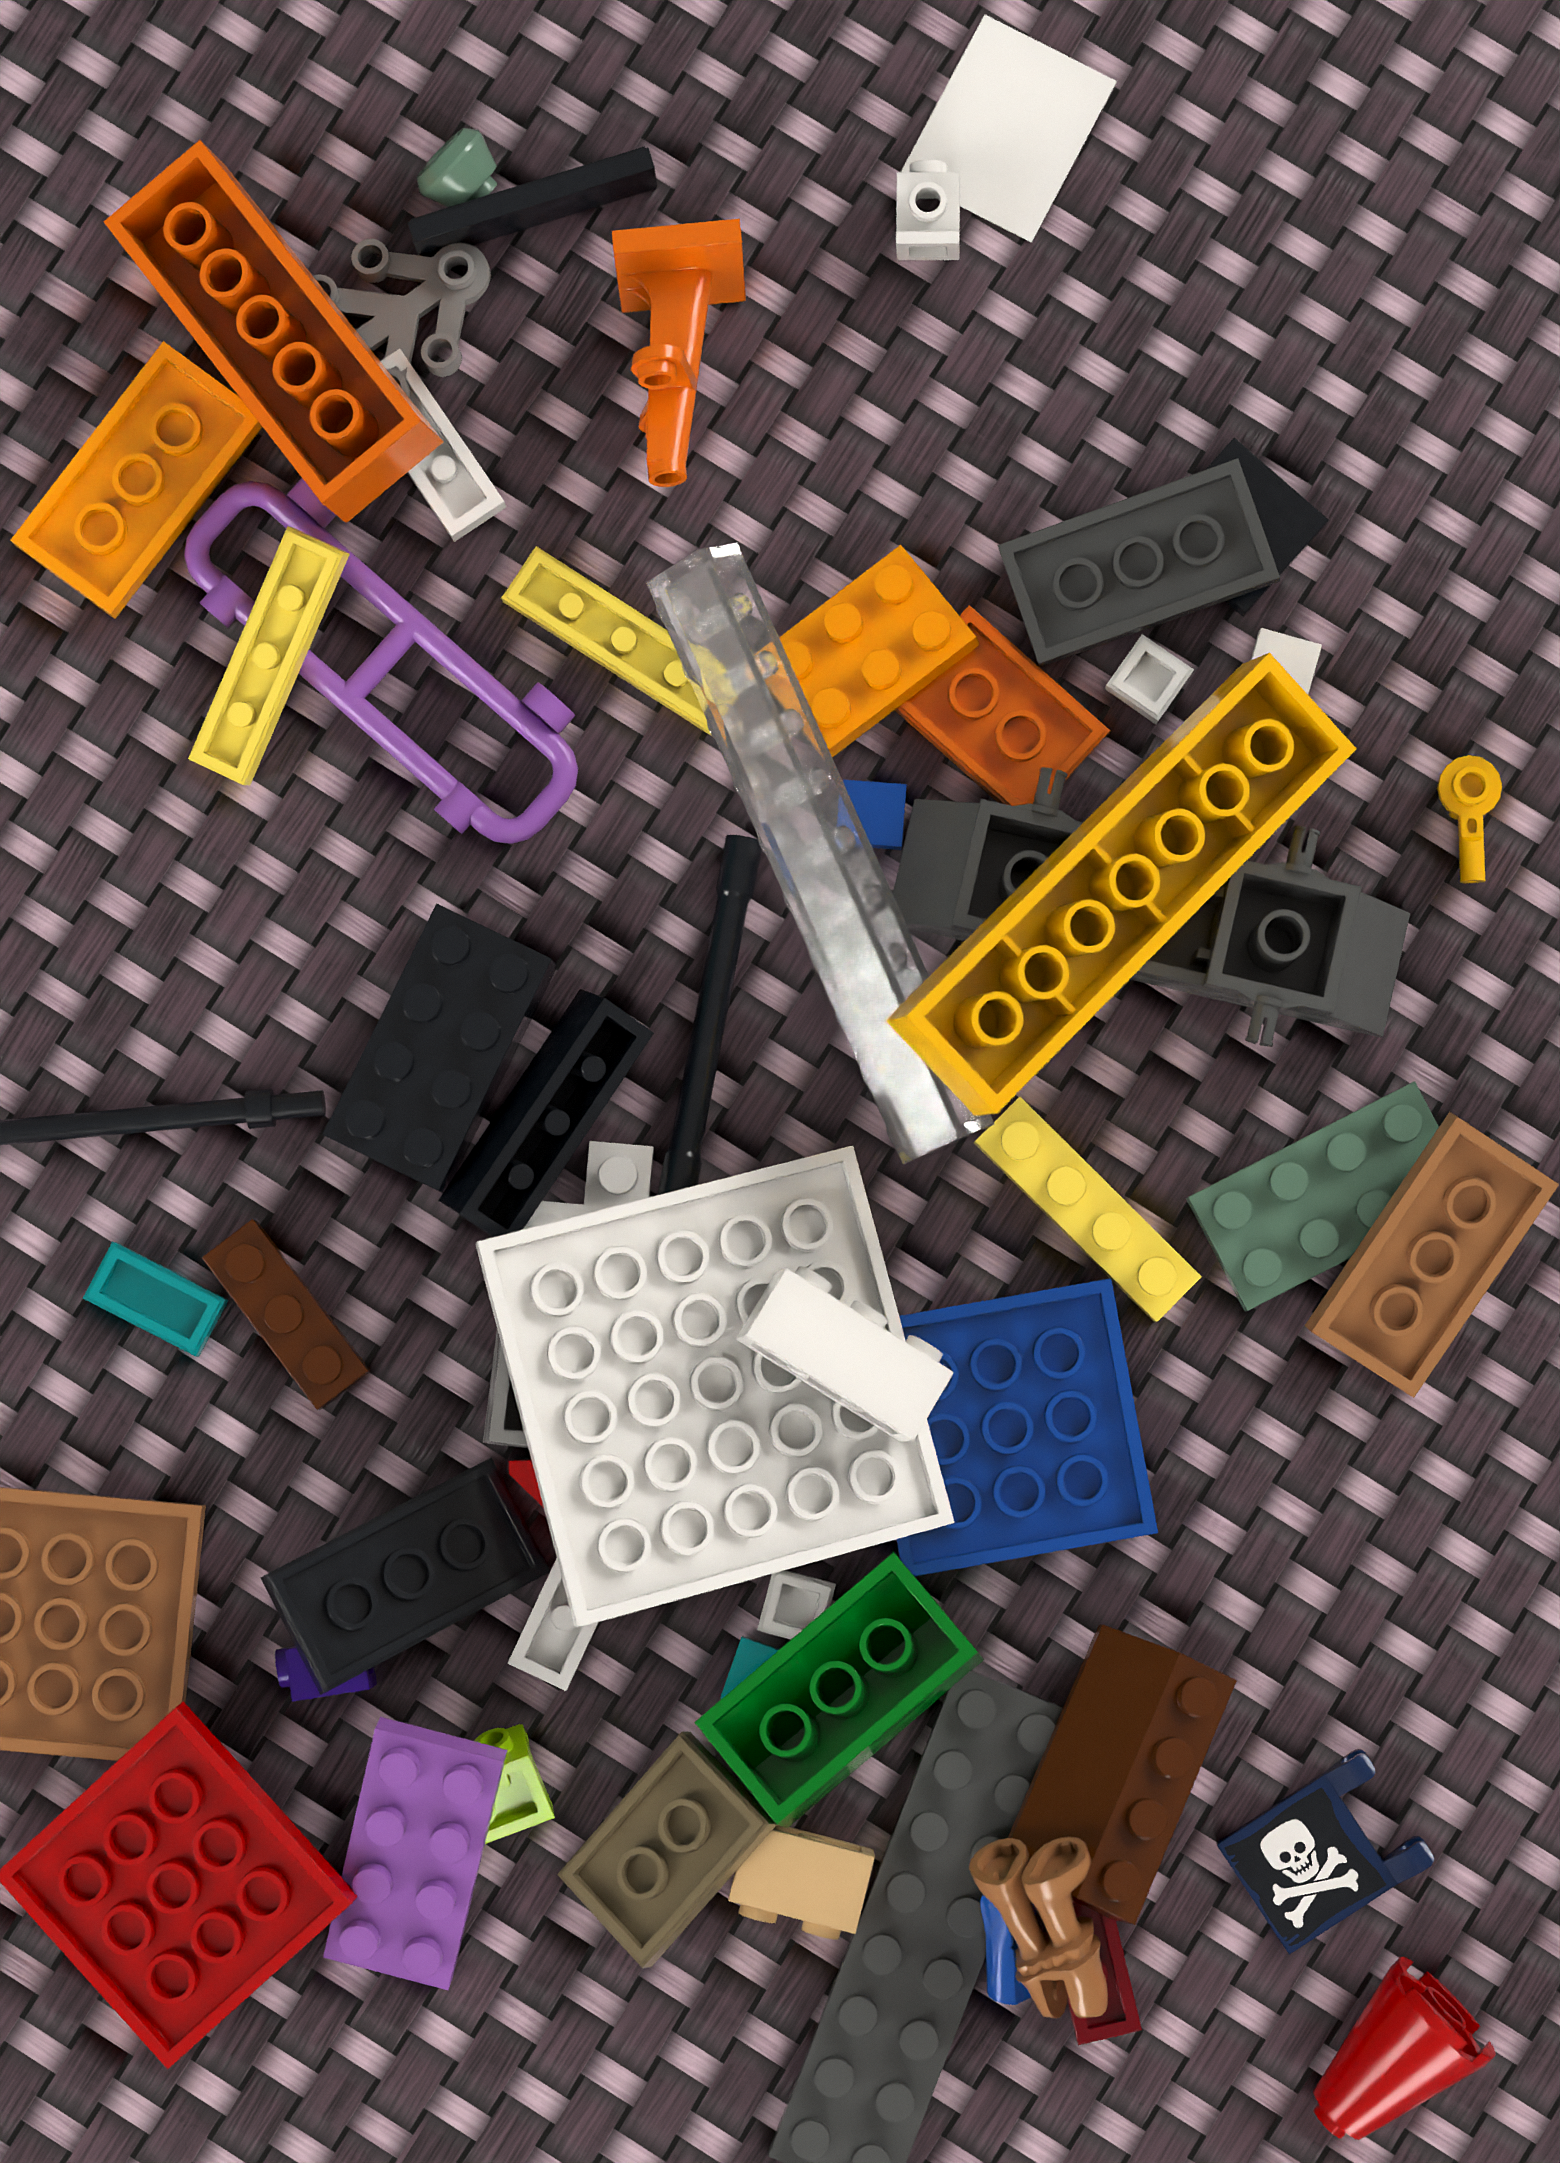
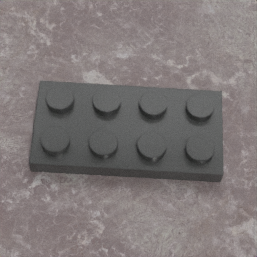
(1139, 562)

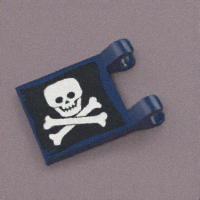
(1312, 1860)

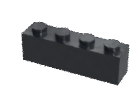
(546, 1115)

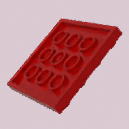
(176, 1885)

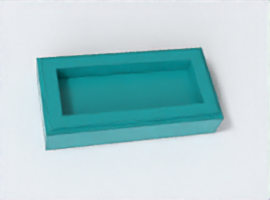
(155, 1299)

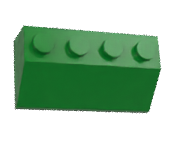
(838, 1691)

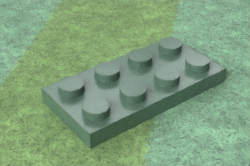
(1313, 1198)

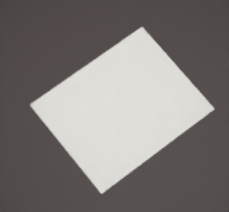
(1012, 125)

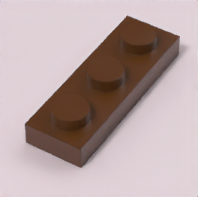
(286, 1314)

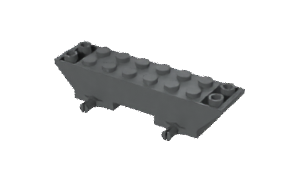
(1262, 941)

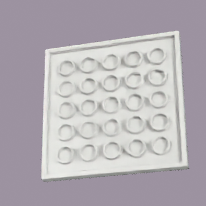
(663, 1437)

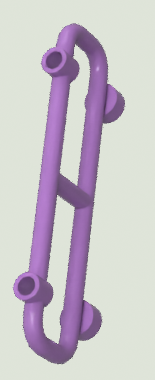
(536, 717)

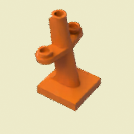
(676, 277)

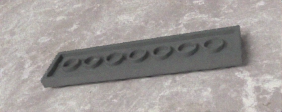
(916, 1935)

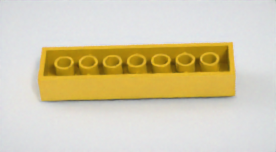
(1121, 885)

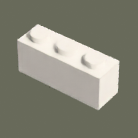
(846, 1352)

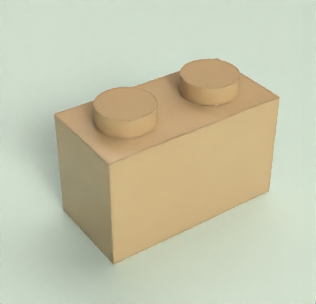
(805, 1880)

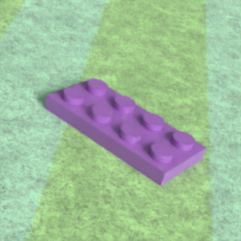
(415, 1852)

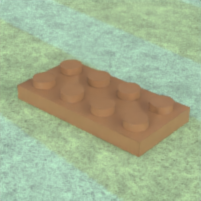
(1431, 1255)

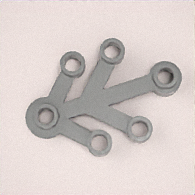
(397, 317)

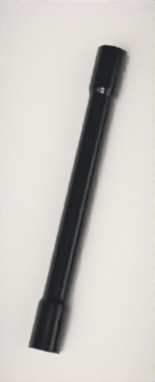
(734, 891)

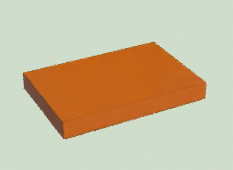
(1003, 718)

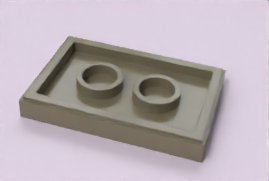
(666, 1849)

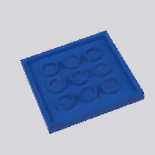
(1032, 1429)

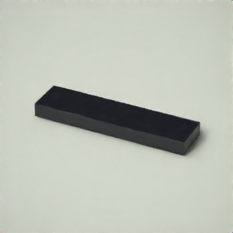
(535, 202)

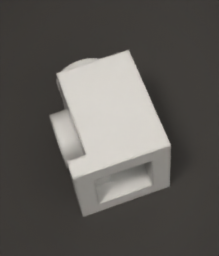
(933, 233)

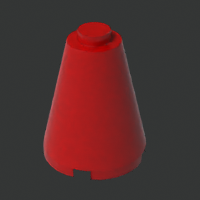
(1398, 2054)

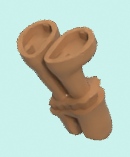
(1065, 1956)

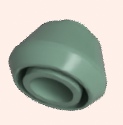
(458, 170)

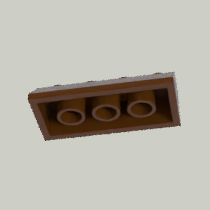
(1123, 1764)

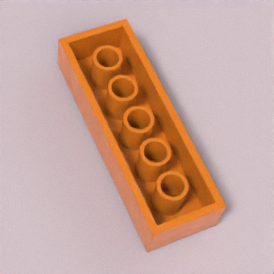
(273, 332)

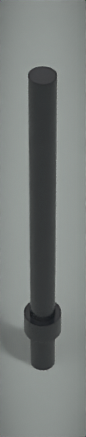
(256, 1109)

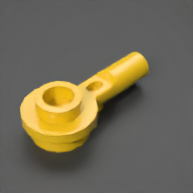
(1470, 790)

